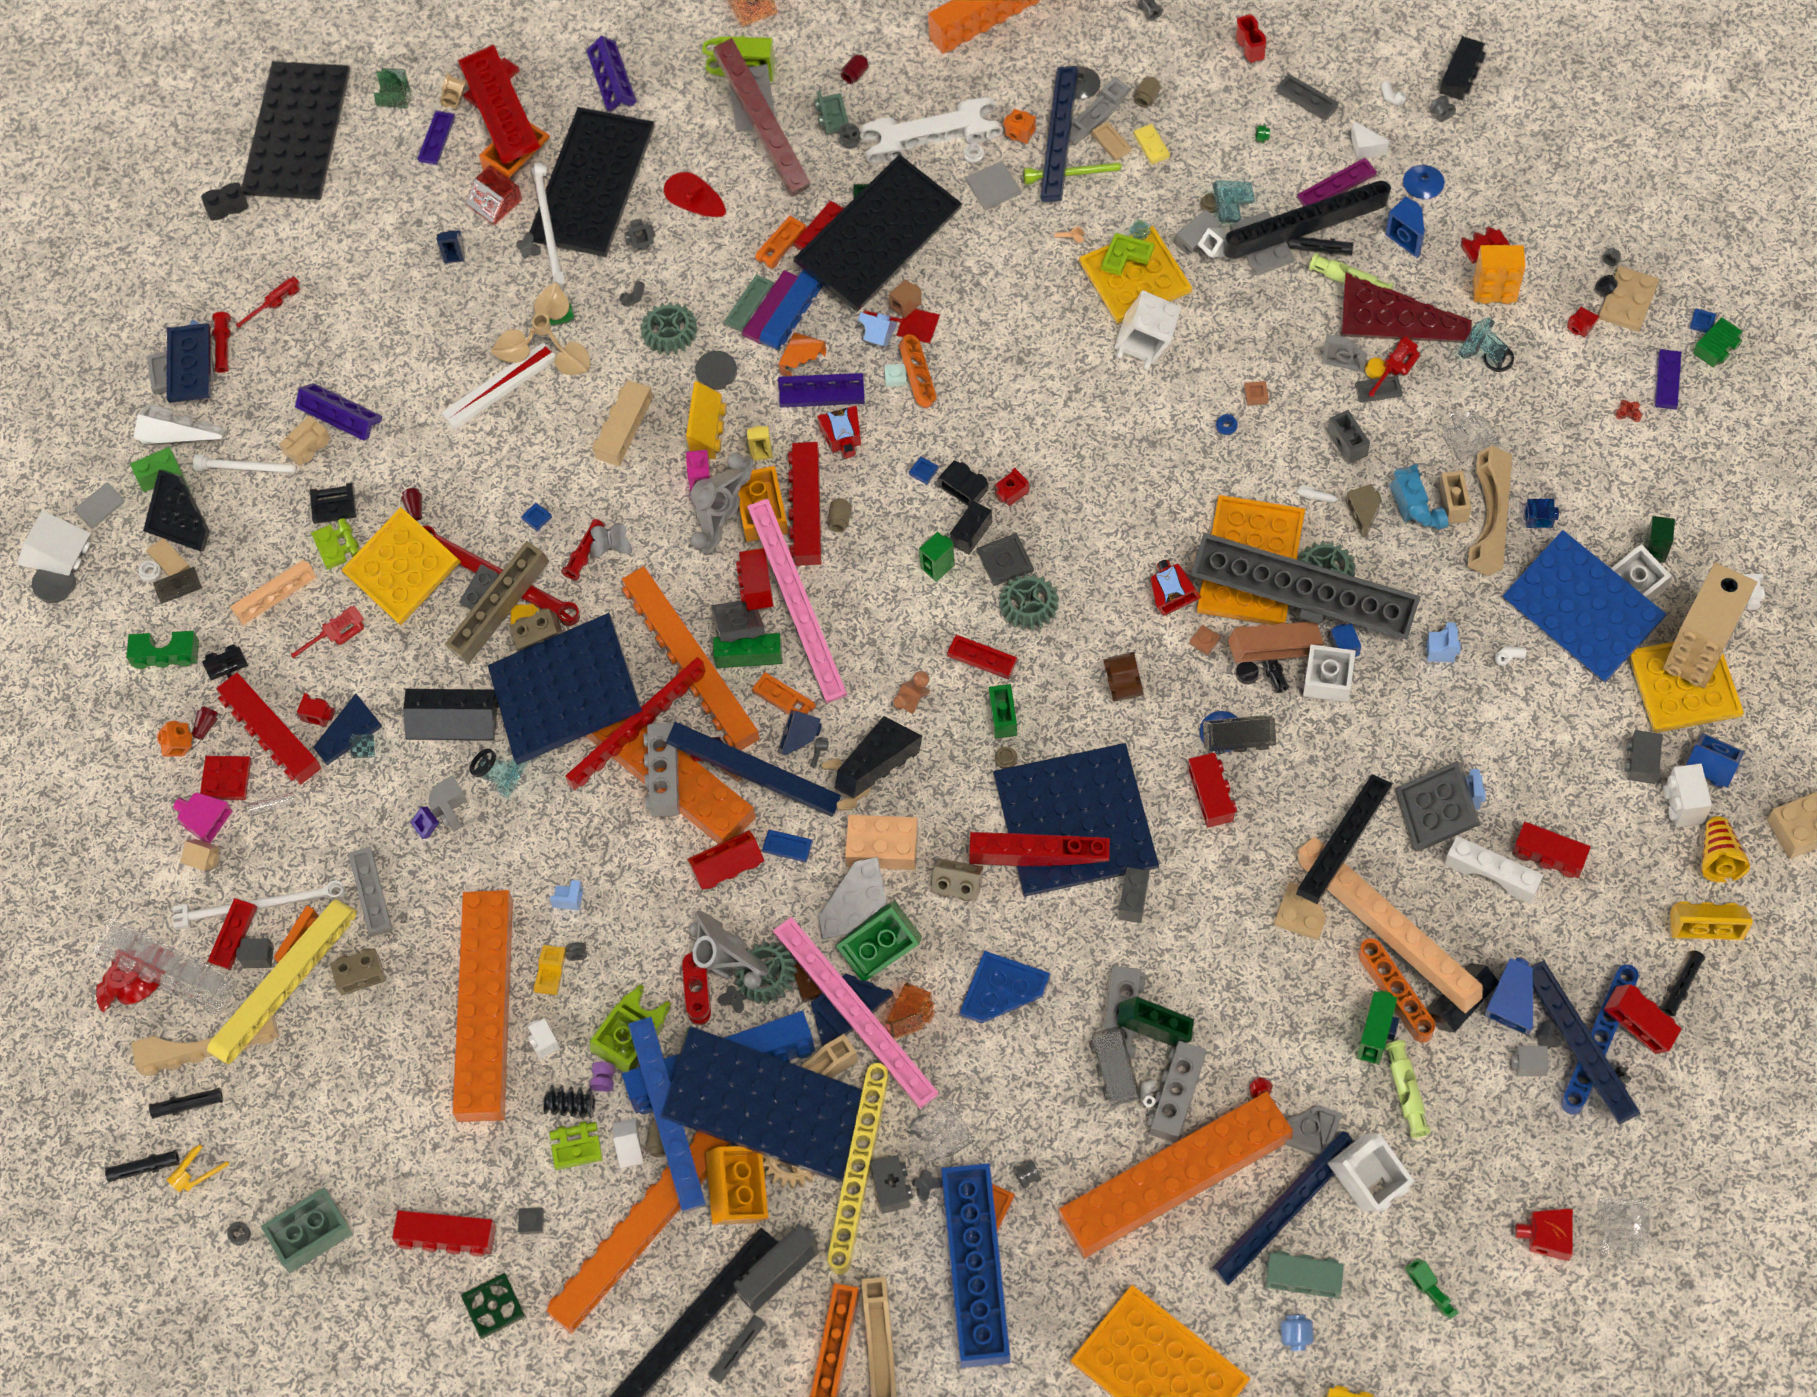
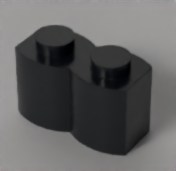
(224, 201)
(963, 483)

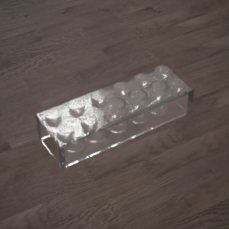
(165, 966)

